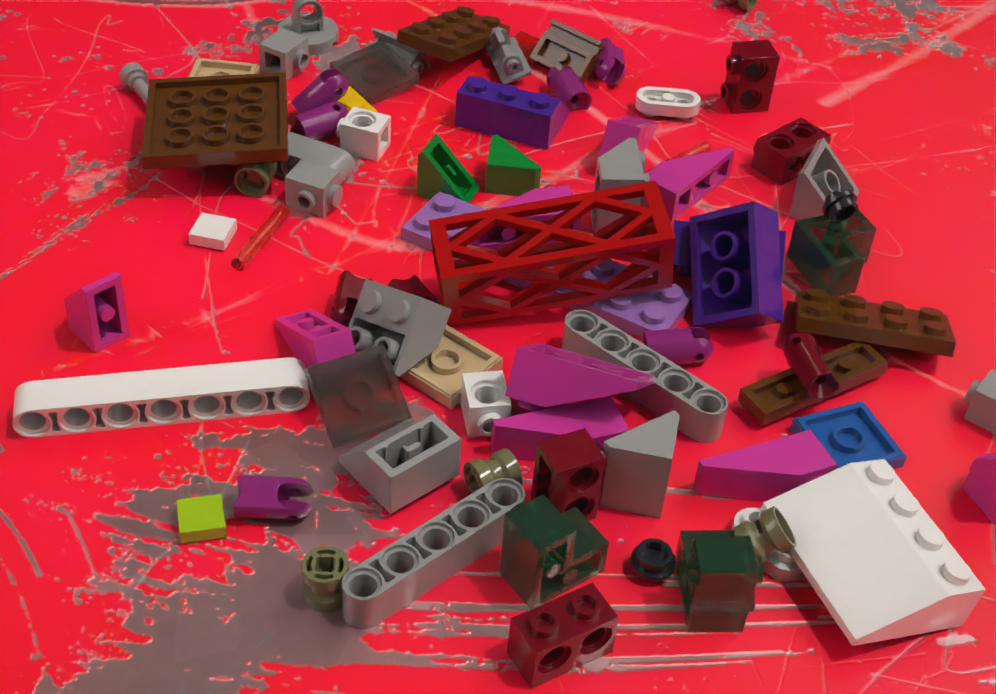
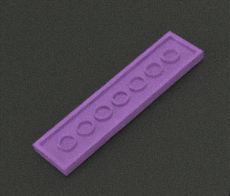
(628, 313)

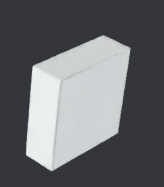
(212, 231)

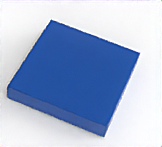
(851, 435)

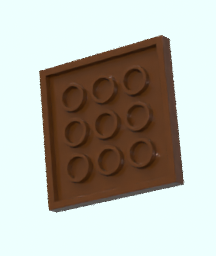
(216, 121)

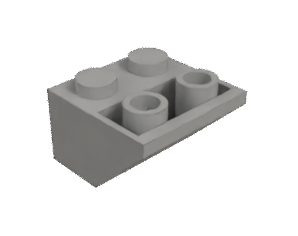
(614, 169)
(400, 321)
(405, 461)

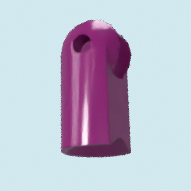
(610, 63)
(569, 88)
(322, 91)
(319, 121)
(680, 345)
(270, 497)

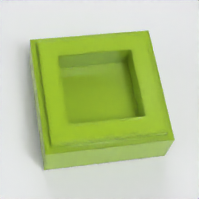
(201, 518)

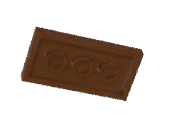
(451, 33)
(873, 323)

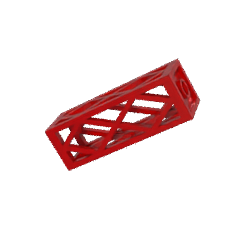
(576, 252)

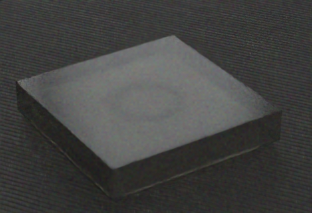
(376, 72)
(357, 395)

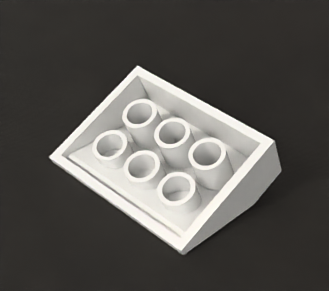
(876, 555)

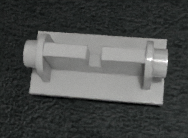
(413, 57)
(507, 57)

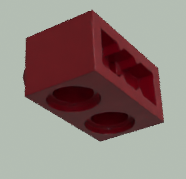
(750, 76)
(785, 150)
(570, 472)
(561, 635)

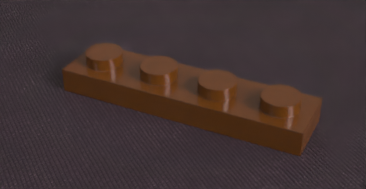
(783, 393)

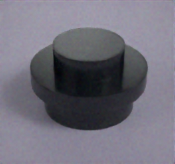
(840, 205)
(653, 560)

